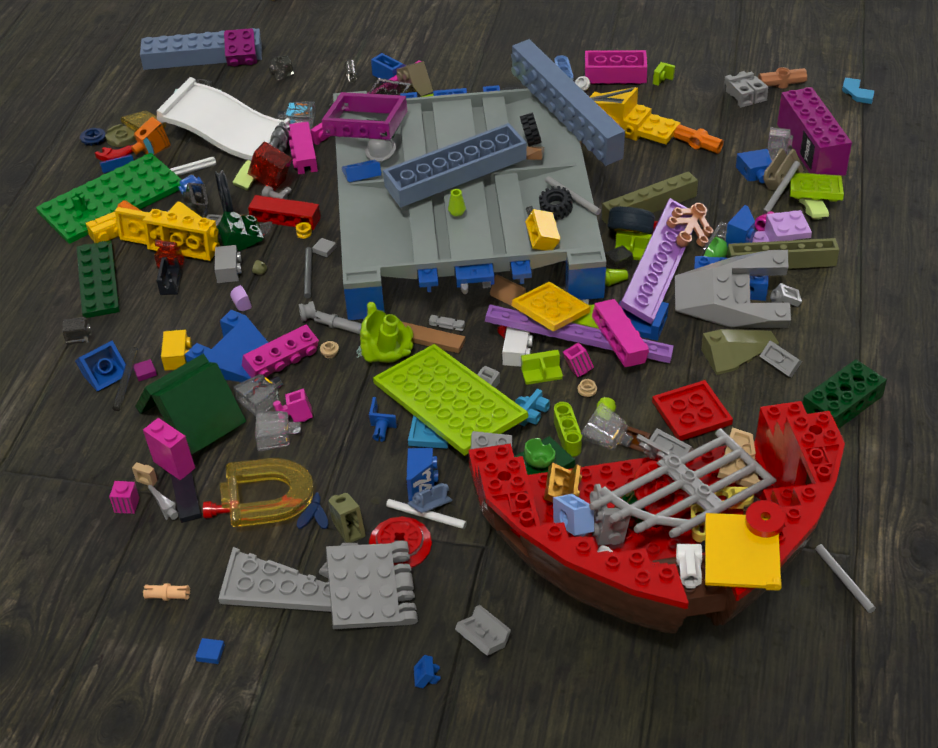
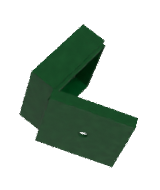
(194, 402)

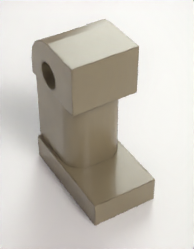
(780, 167)

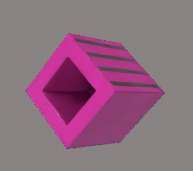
(578, 359)
(124, 497)

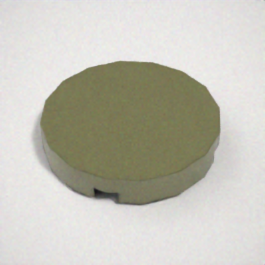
(120, 136)

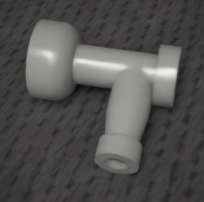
(268, 192)

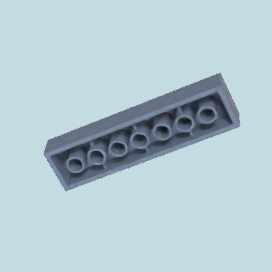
(188, 50)
(454, 164)

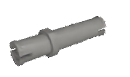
(338, 322)

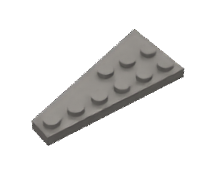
(271, 584)

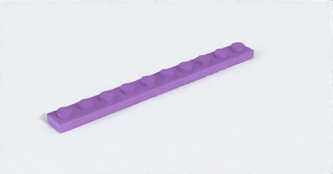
(569, 332)

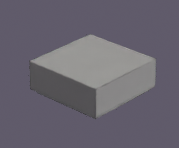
(324, 247)

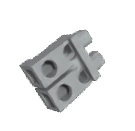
(746, 88)

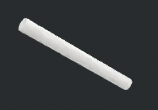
(429, 514)

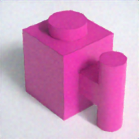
(296, 405)

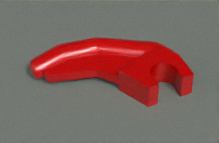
(109, 154)

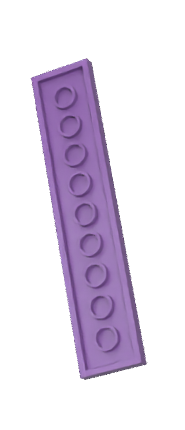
(655, 268)

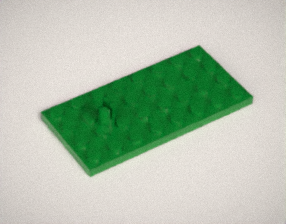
(137, 182)

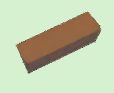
(506, 290)

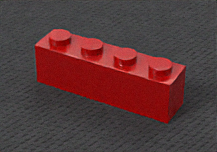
(284, 211)

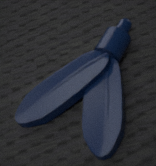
(313, 510)

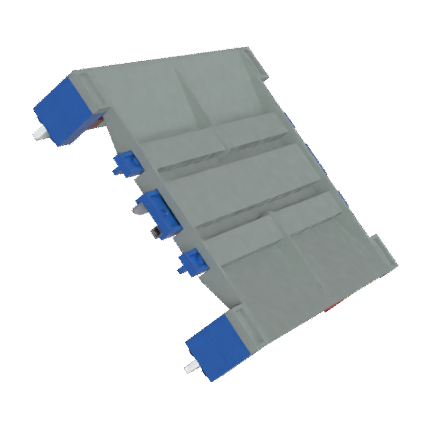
(492, 232)

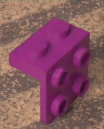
(240, 47)

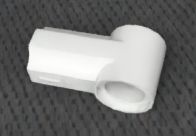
(689, 562)

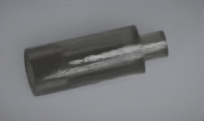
(351, 72)

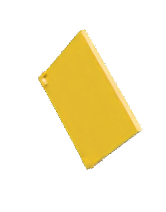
(739, 557)

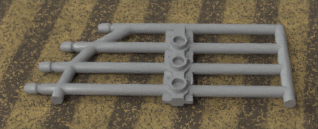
(689, 482)

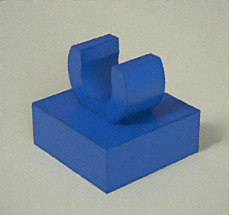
(424, 672)

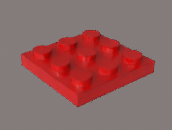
(692, 410)

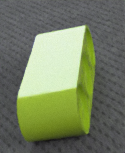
(567, 428)

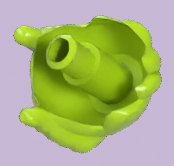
(384, 337)

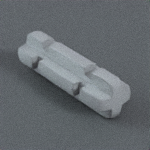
(448, 323)

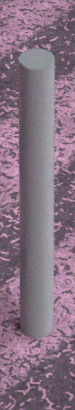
(781, 187)
(577, 198)
(843, 576)

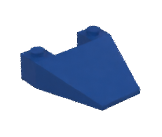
(238, 339)

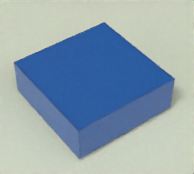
(210, 651)

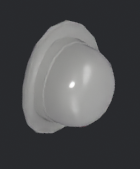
(380, 149)

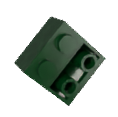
(239, 230)

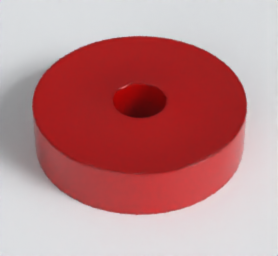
(761, 527)

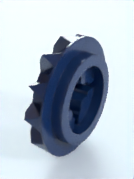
(92, 136)

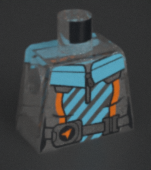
(299, 112)

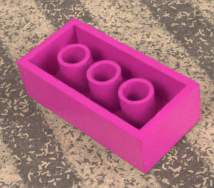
(616, 66)

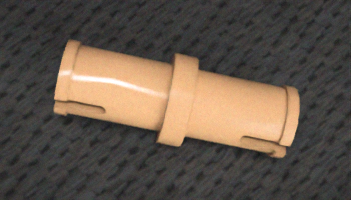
(166, 592)

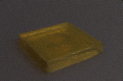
(136, 120)

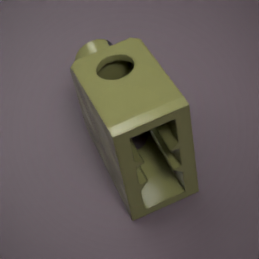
(345, 508)

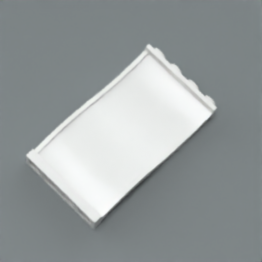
(218, 118)

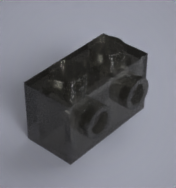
(196, 199)

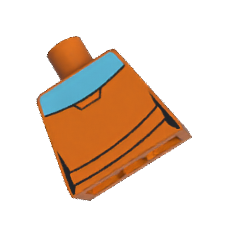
(150, 138)

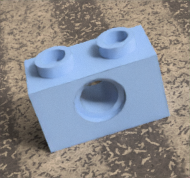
(574, 513)

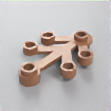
(697, 211)

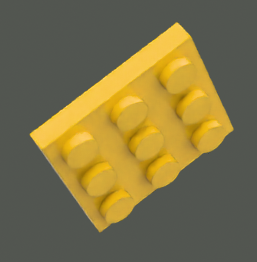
(551, 306)

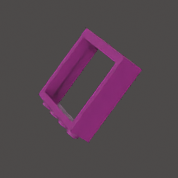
(360, 102)

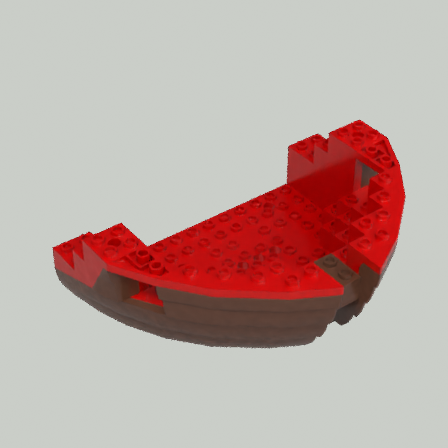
(642, 574)

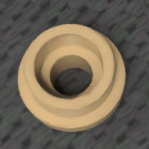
(329, 349)
(587, 388)

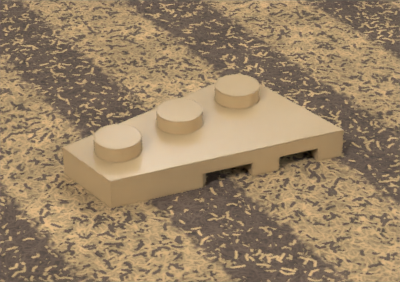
(745, 441)

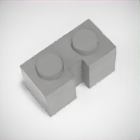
(227, 264)

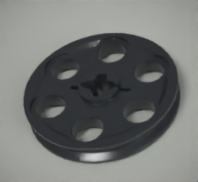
(224, 192)

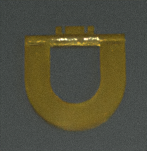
(272, 510)

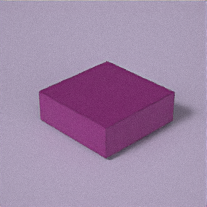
(144, 370)

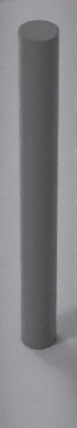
(308, 272)

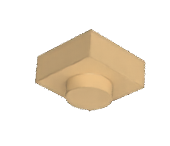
(144, 474)

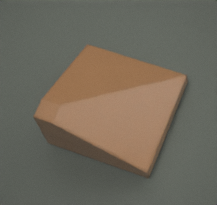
(534, 153)

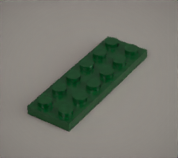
(97, 279)

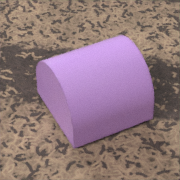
(240, 298)

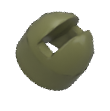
(259, 267)

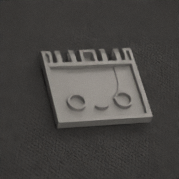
(368, 585)

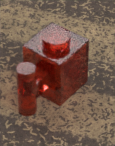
(169, 250)

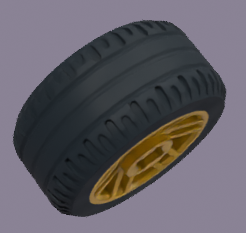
(631, 220)

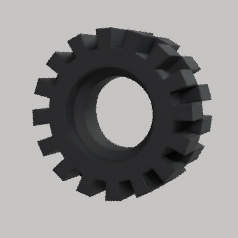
(530, 129)
(556, 195)

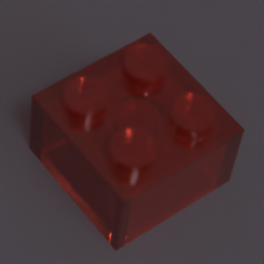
(269, 165)

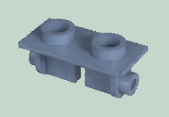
(430, 499)

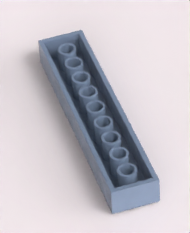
(568, 102)

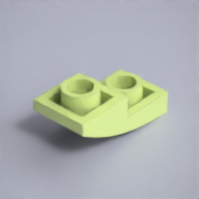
(243, 179)
(815, 208)

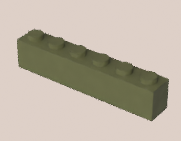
(656, 196)
(800, 252)

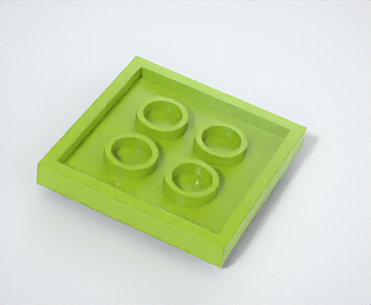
(816, 186)

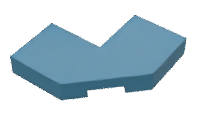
(859, 95)

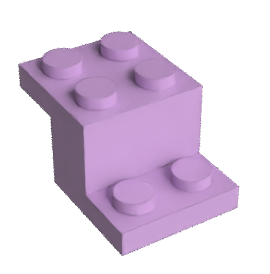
(784, 227)

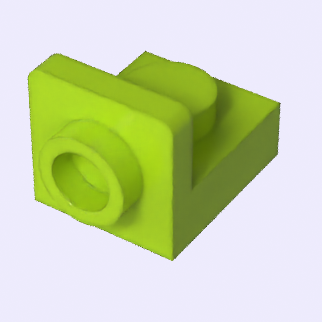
(663, 71)

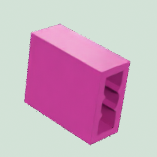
(169, 448)

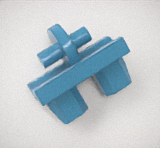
(532, 404)

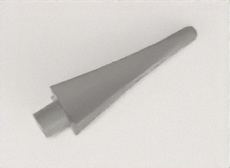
(166, 505)

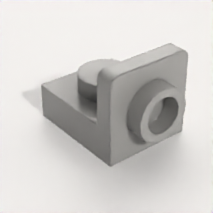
(786, 294)

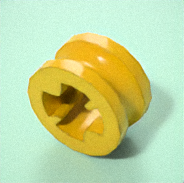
(303, 230)

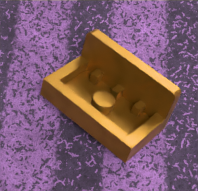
(562, 481)

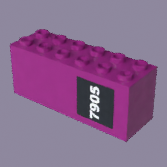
(815, 132)

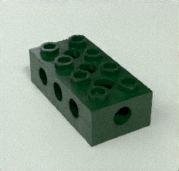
(846, 393)

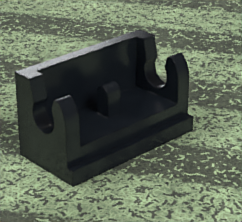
(169, 277)

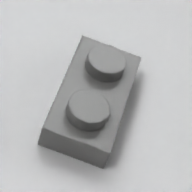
(780, 359)

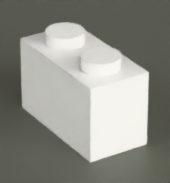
(516, 344)

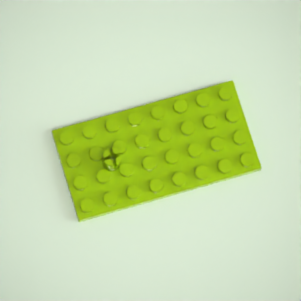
(449, 397)

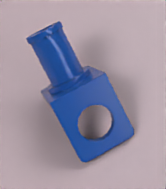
(380, 421)

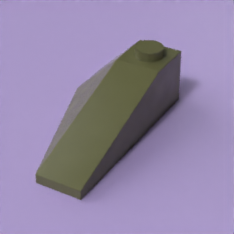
(730, 348)

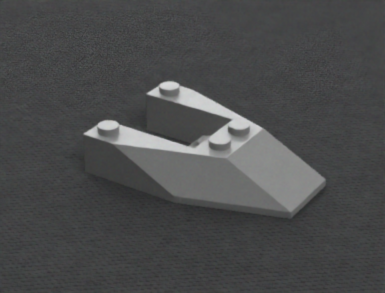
(723, 291)

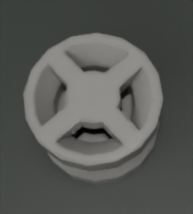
(307, 311)

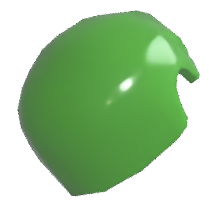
(717, 248)
(538, 454)

